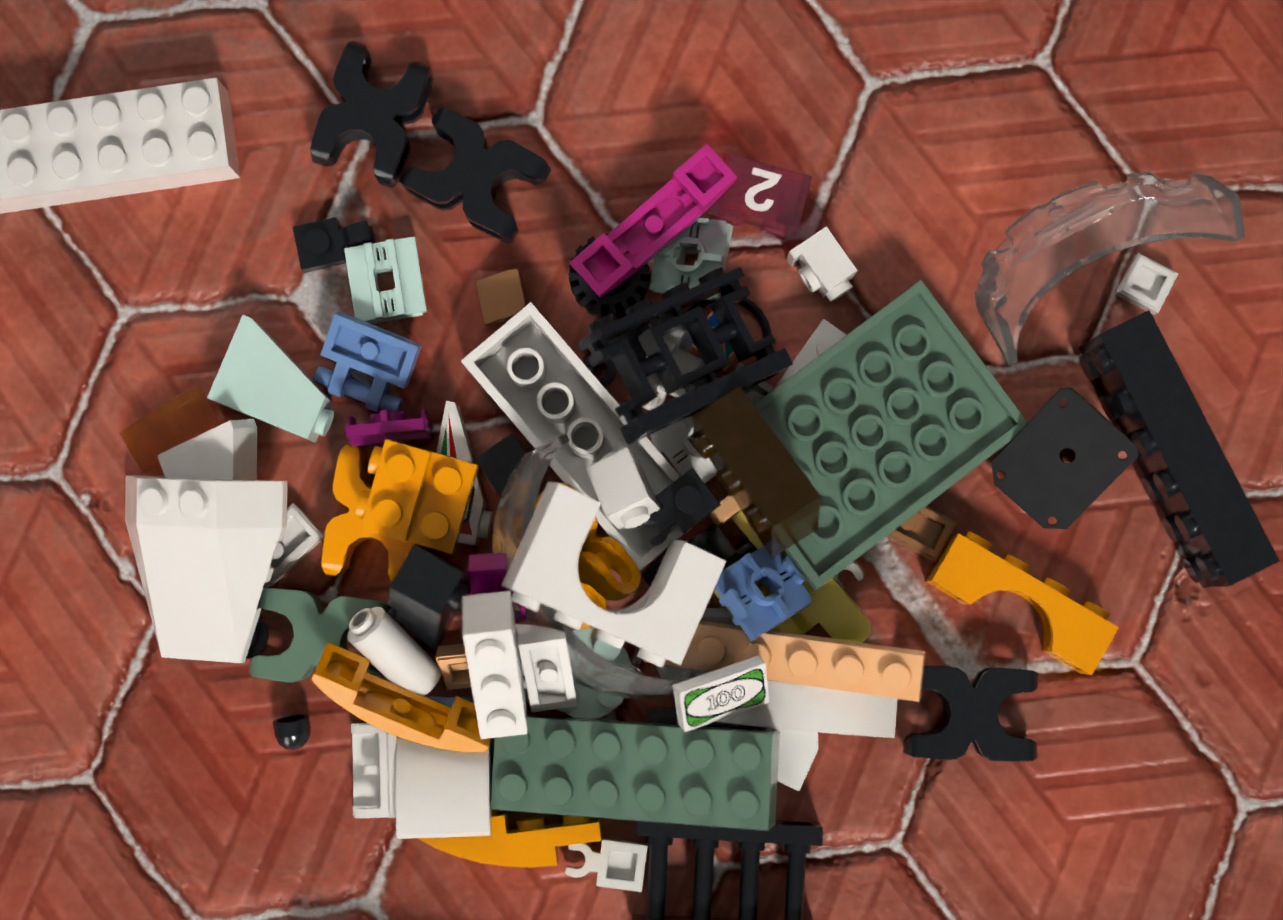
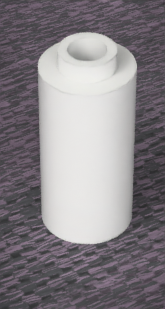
(393, 651)

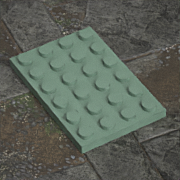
(886, 426)

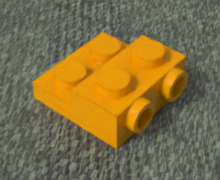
(416, 495)

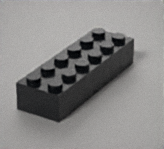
(1177, 453)

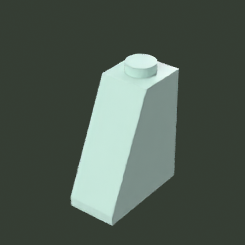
(270, 385)

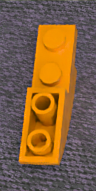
(525, 846)

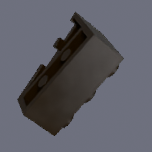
(757, 471)

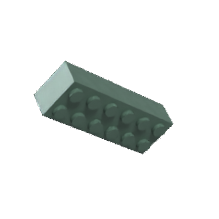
(639, 772)

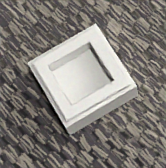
(1146, 284)

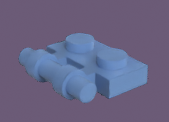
(371, 351)

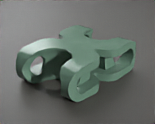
(311, 632)

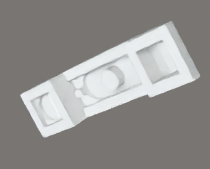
(821, 711)

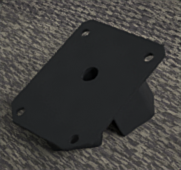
(1036, 470)

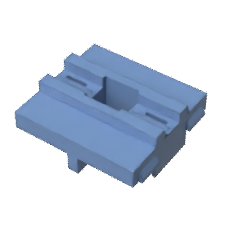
(762, 613)

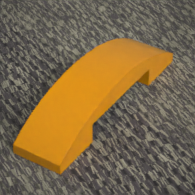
(394, 708)

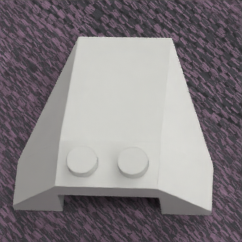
(204, 559)

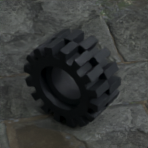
(610, 303)

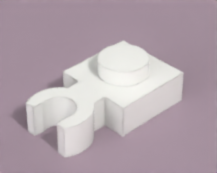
(618, 863)

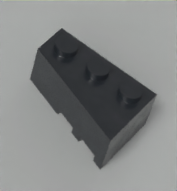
(427, 596)

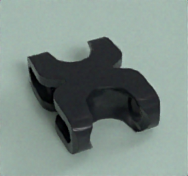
(371, 114)
(475, 175)
(973, 715)

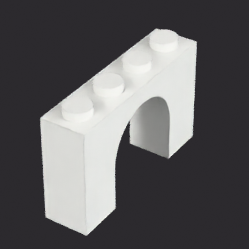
(547, 574)

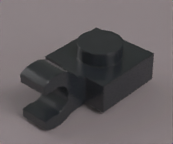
(323, 242)

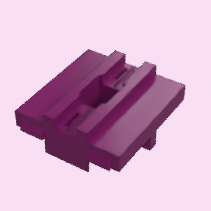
(389, 426)

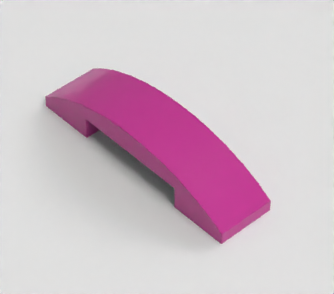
(655, 223)

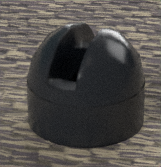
(292, 731)

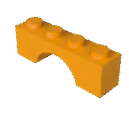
(1071, 631)

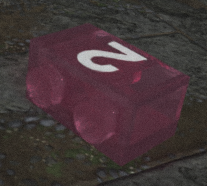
(763, 197)

